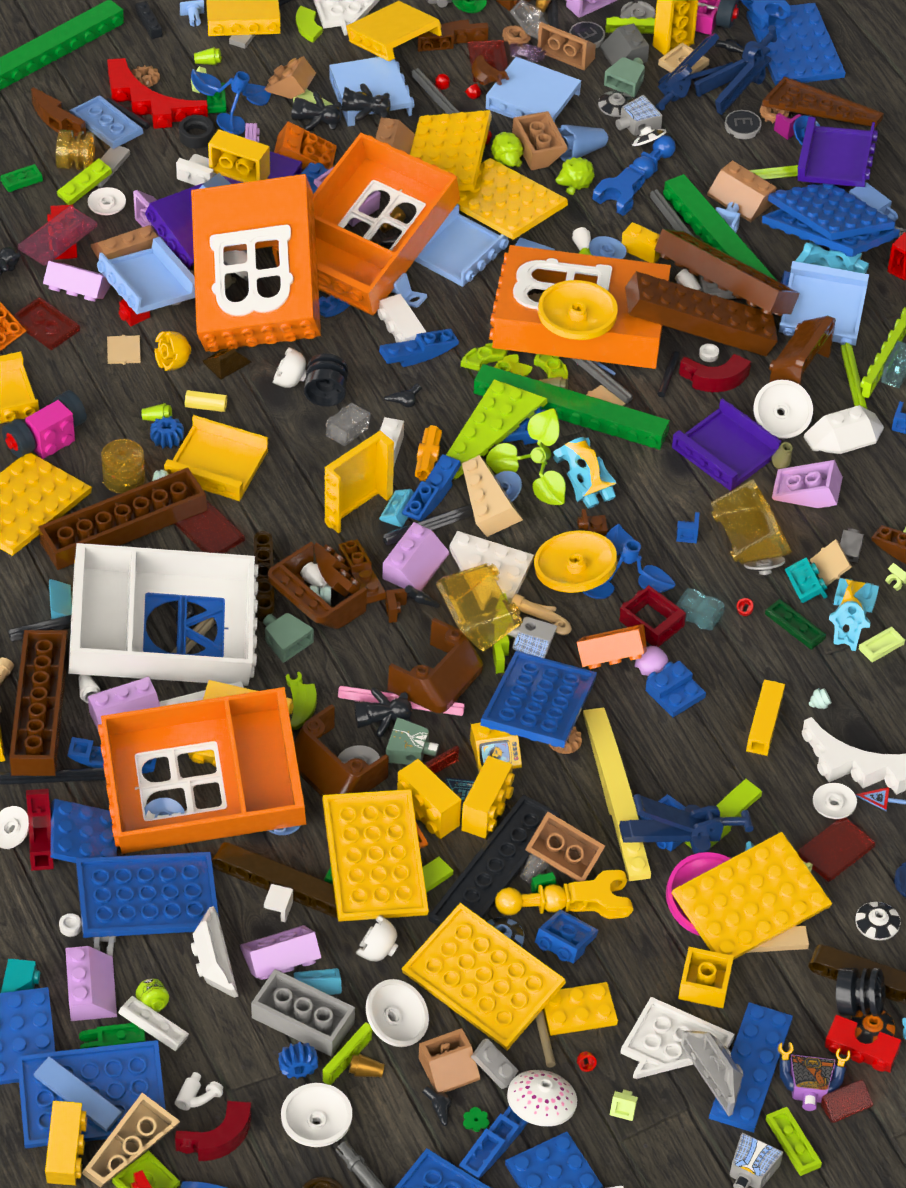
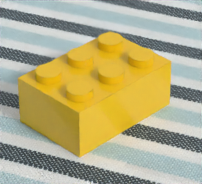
(238, 157)
(487, 797)
(432, 799)
(65, 1143)

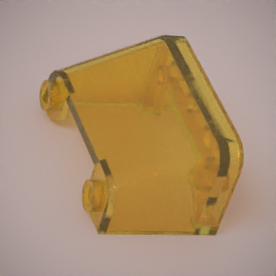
(750, 524)
(479, 605)

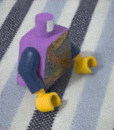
(810, 1076)

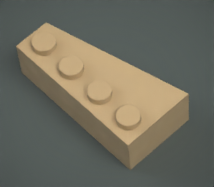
(489, 501)
(133, 1136)

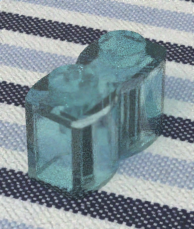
(701, 609)

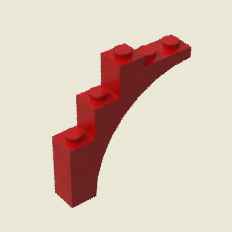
(145, 101)

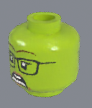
(152, 994)

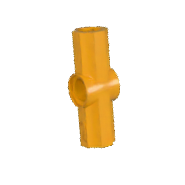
(428, 452)

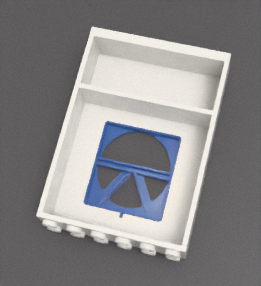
(121, 587)

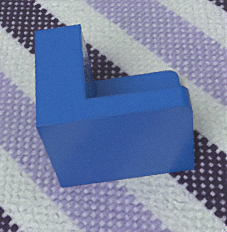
(899, 421)
(687, 530)

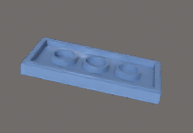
(107, 122)

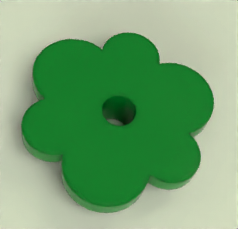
(475, 1119)

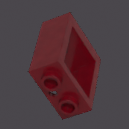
(674, 615)

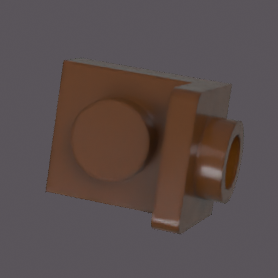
(592, 523)
(393, 603)

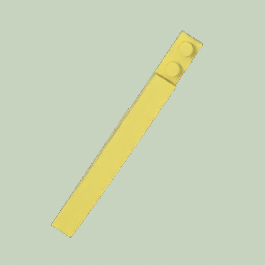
(616, 790)

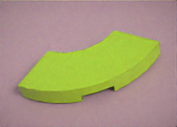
(306, 24)
(482, 355)
(551, 365)

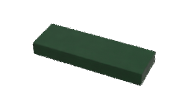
(795, 624)

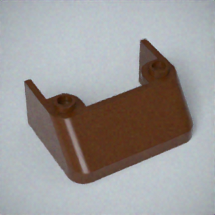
(809, 339)
(287, 580)
(443, 685)
(324, 769)

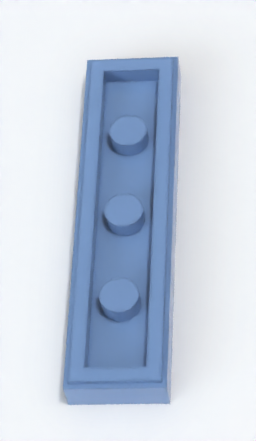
(74, 1090)

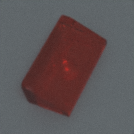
(443, 760)
(846, 1101)

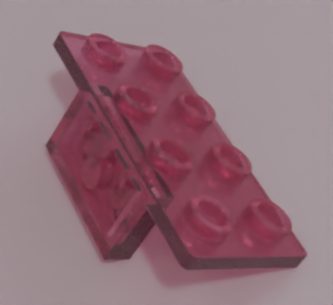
(57, 235)

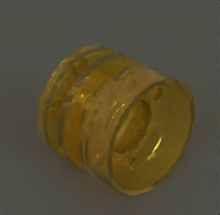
(71, 149)
(123, 465)

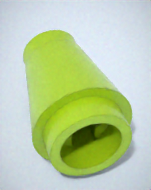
(210, 56)
(156, 412)

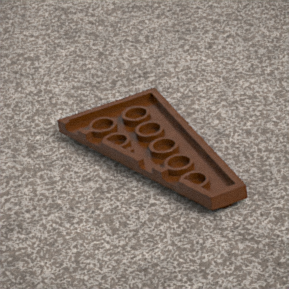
(805, 99)

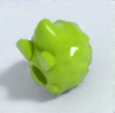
(507, 149)
(576, 174)

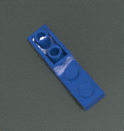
(423, 348)
(433, 490)

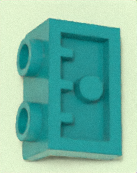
(805, 580)

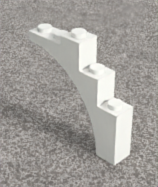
(840, 759)

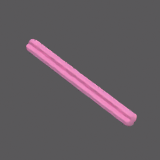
(365, 695)

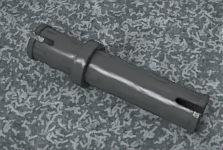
(357, 1164)

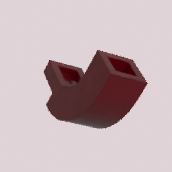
(716, 378)
(39, 829)
(221, 1140)

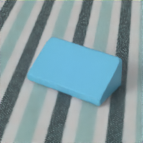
(393, 511)
(60, 599)
(324, 980)

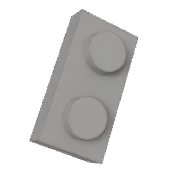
(494, 1063)

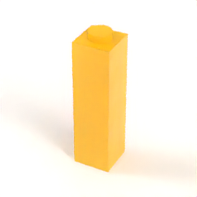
(765, 717)

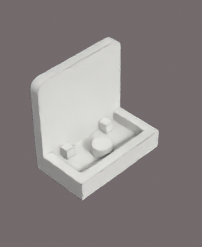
(195, 170)

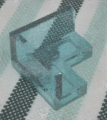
(895, 366)

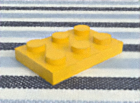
(580, 1009)

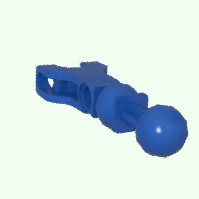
(764, 8)
(633, 177)

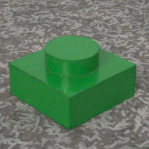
(542, 879)

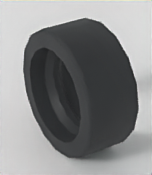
(193, 122)

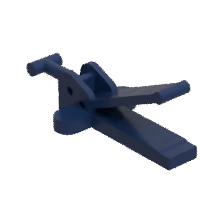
(741, 73)
(677, 83)
(675, 825)

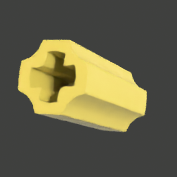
(206, 401)

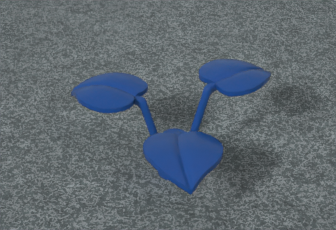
(210, 85)
(629, 553)

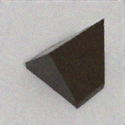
(225, 362)

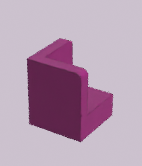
(785, 125)

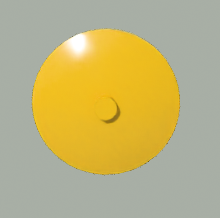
(577, 309)
(575, 561)

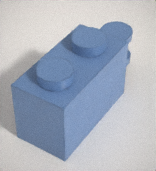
(875, 200)

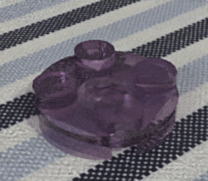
(532, 52)

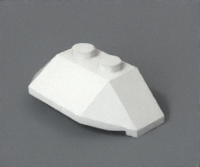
(845, 431)
(213, 954)

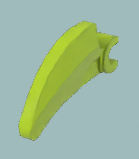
(303, 700)

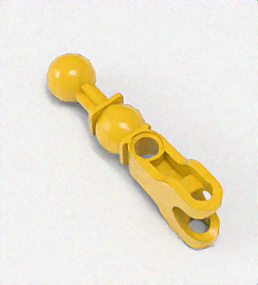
(574, 897)

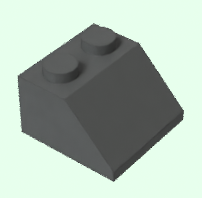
(627, 43)

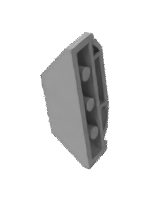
(715, 1066)

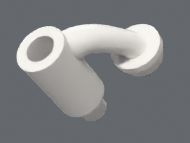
(189, 1090)

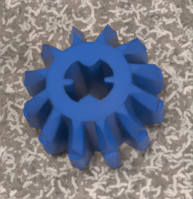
(167, 432)
(298, 1060)

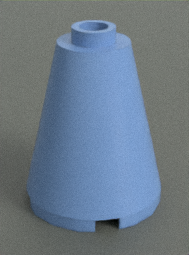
(582, 140)

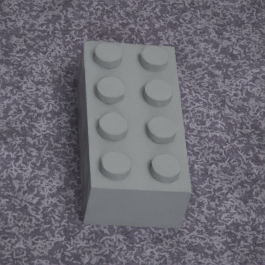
(303, 1012)

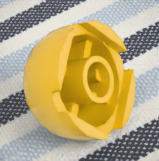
(172, 350)

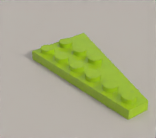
(493, 420)

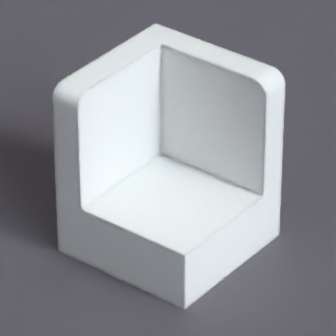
(280, 900)

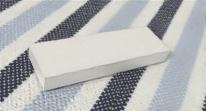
(153, 1023)

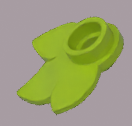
(511, 364)

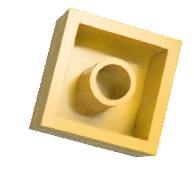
(706, 977)

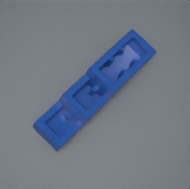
(493, 1143)

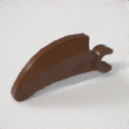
(485, 73)

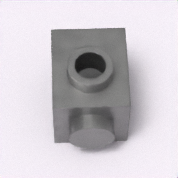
(851, 544)

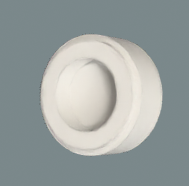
(709, 352)
(70, 925)

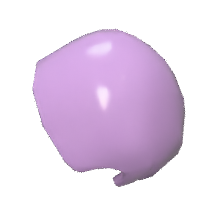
(652, 661)

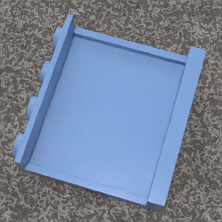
(378, 75)
(531, 90)
(461, 248)
(149, 277)
(826, 293)

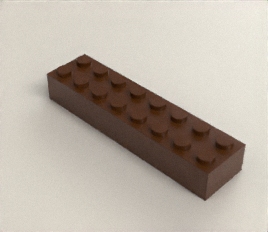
(726, 272)
(700, 314)
(124, 516)
(39, 703)

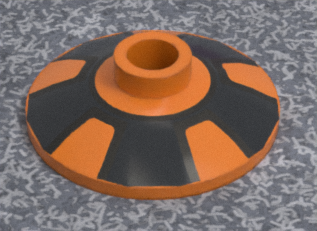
(868, 1032)

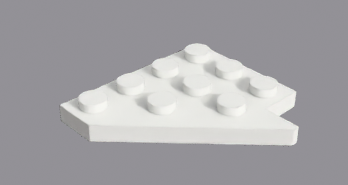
(342, 12)
(512, 563)
(658, 1037)

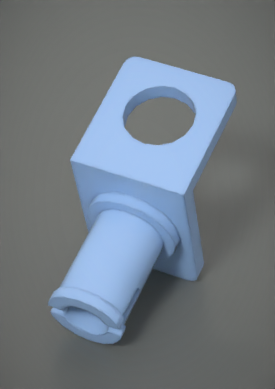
(193, 9)
(730, 215)
(402, 287)

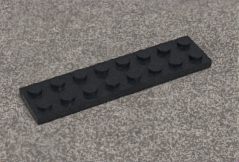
(495, 863)

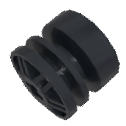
(326, 380)
(855, 992)

